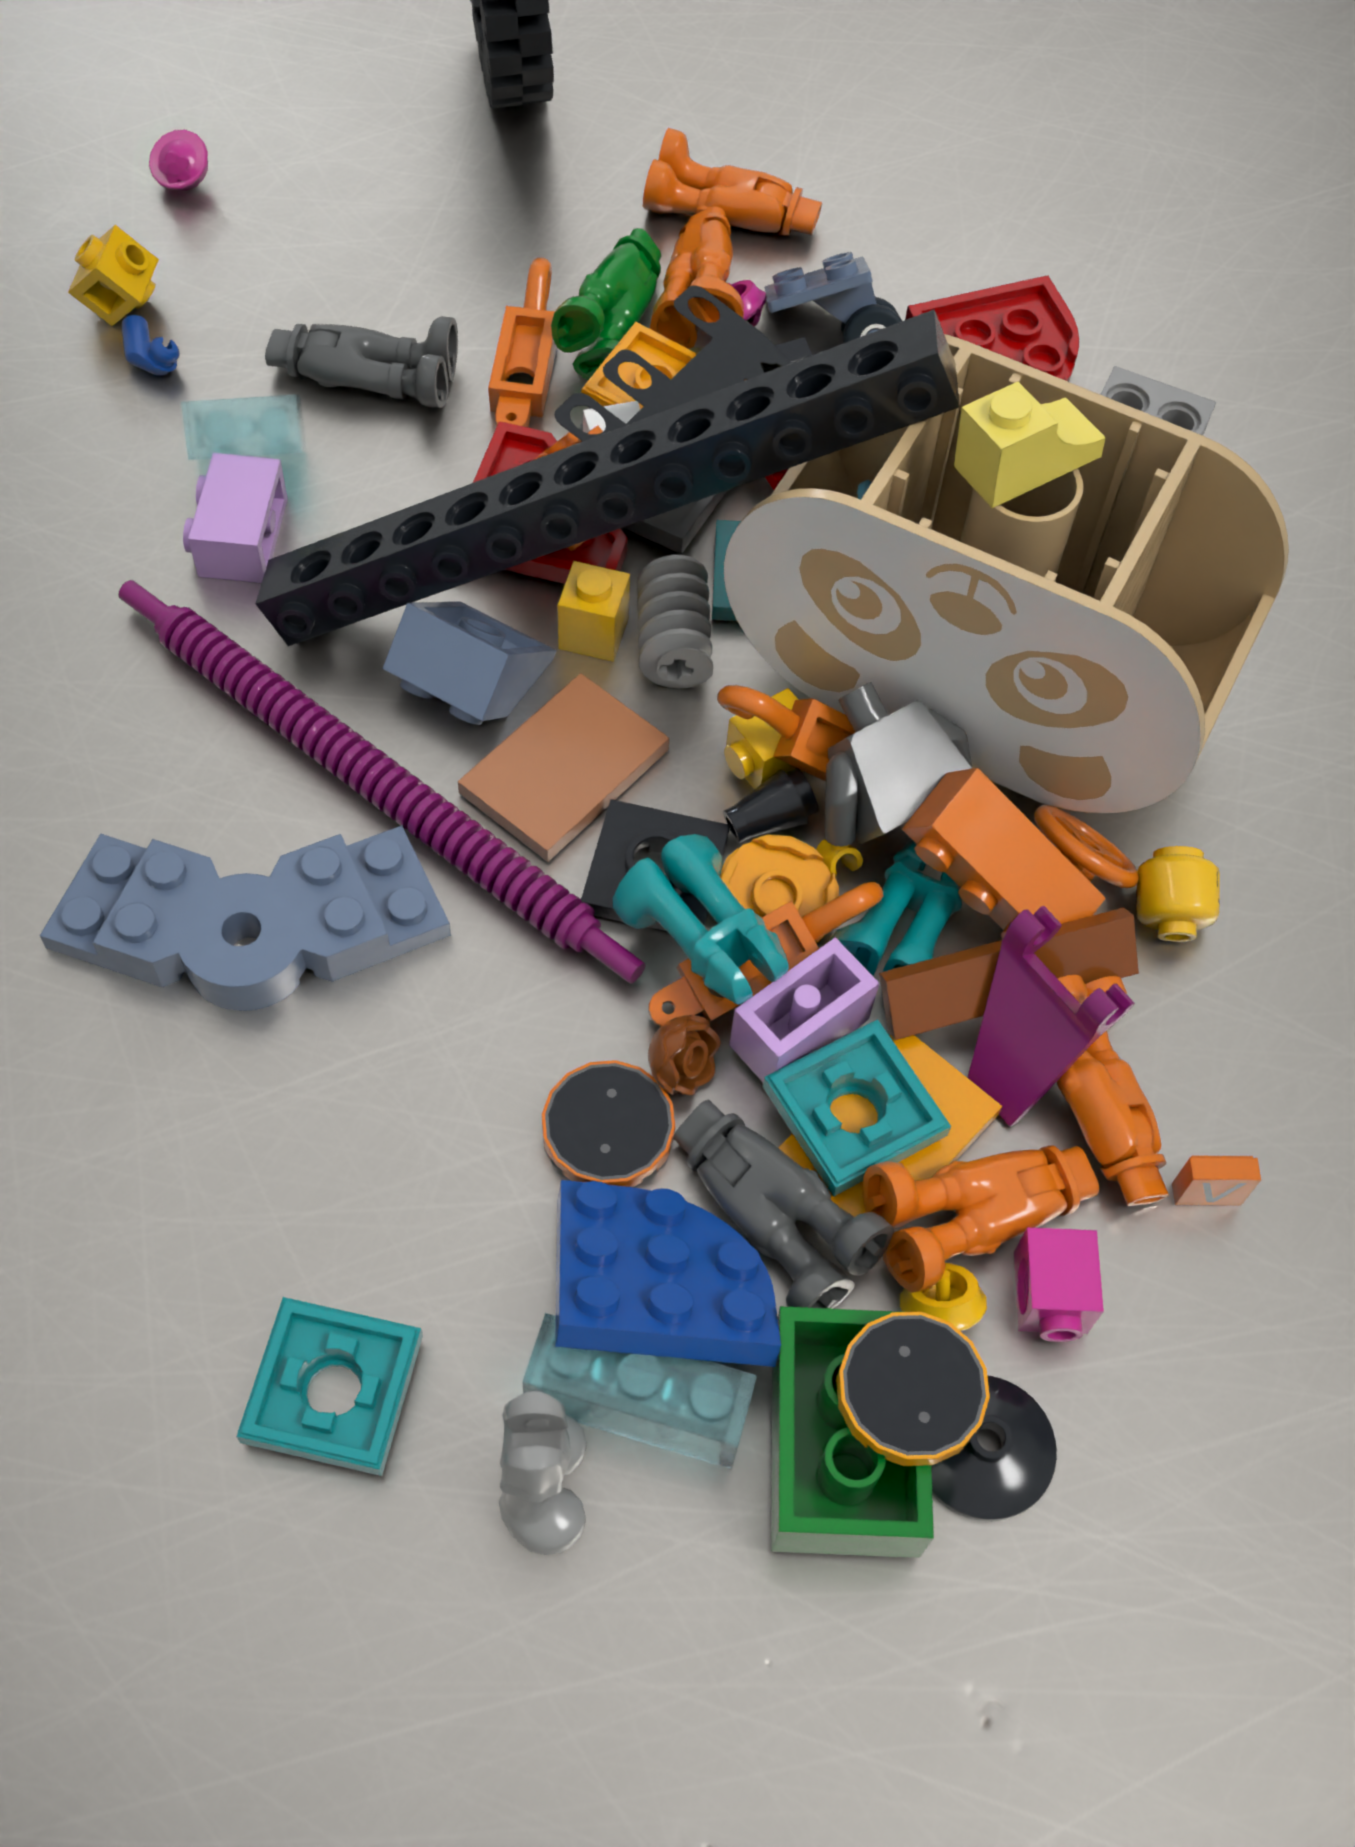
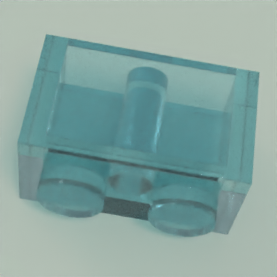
(244, 426)

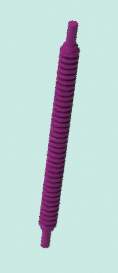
(383, 782)

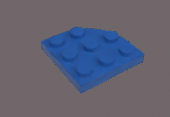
(658, 1279)

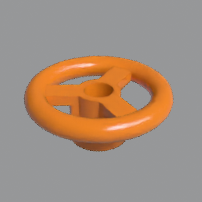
(1086, 847)

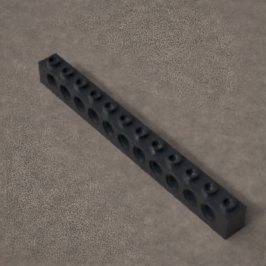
(616, 479)

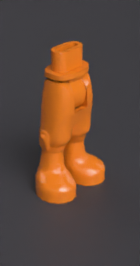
(747, 196)
(698, 259)
(1114, 1110)
(991, 1200)

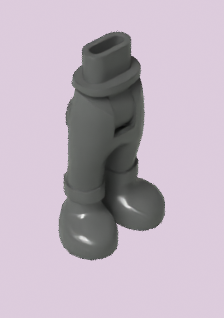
(370, 359)

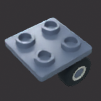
(841, 289)

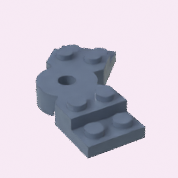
(318, 910)

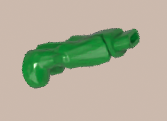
(608, 302)

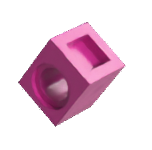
(1058, 1282)

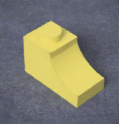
(1017, 444)

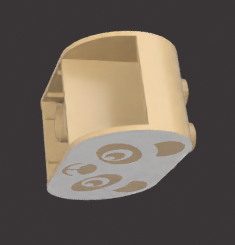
(1061, 630)

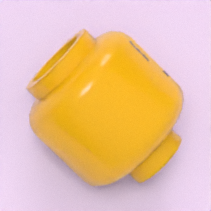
(1178, 893)

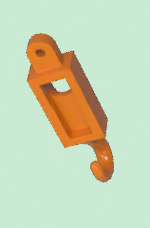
(525, 347)
(804, 730)
(797, 939)

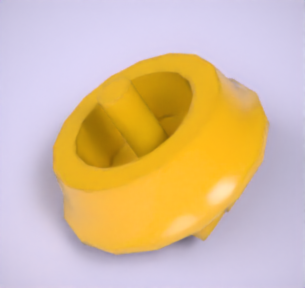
(953, 1298)

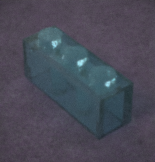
(646, 1398)

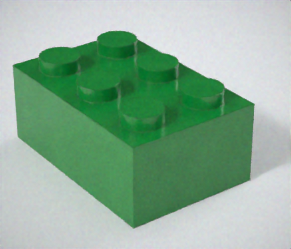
(825, 1483)

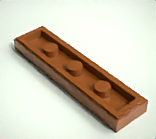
(959, 983)

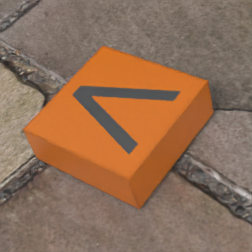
(1216, 1180)

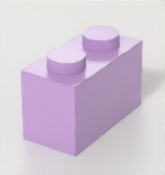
(236, 517)
(803, 1010)

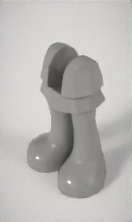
(536, 1454)

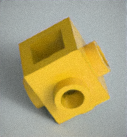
(120, 267)

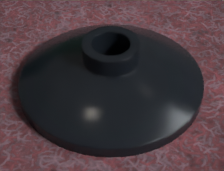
(1003, 1481)

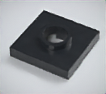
(628, 830)

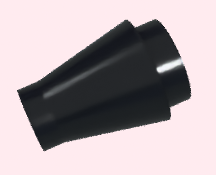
(773, 806)

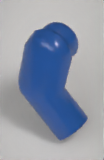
(145, 354)

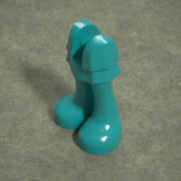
(903, 888)
(715, 954)

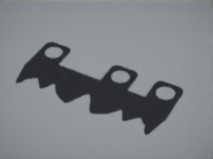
(725, 361)

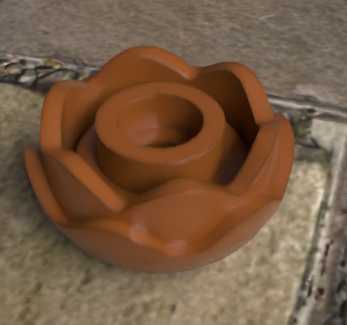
(683, 1054)

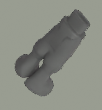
(766, 1197)

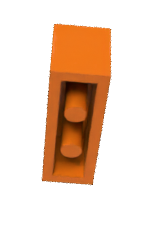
(996, 853)

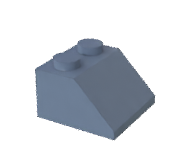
(465, 659)

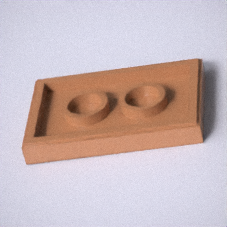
(563, 766)

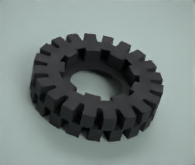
(514, 50)

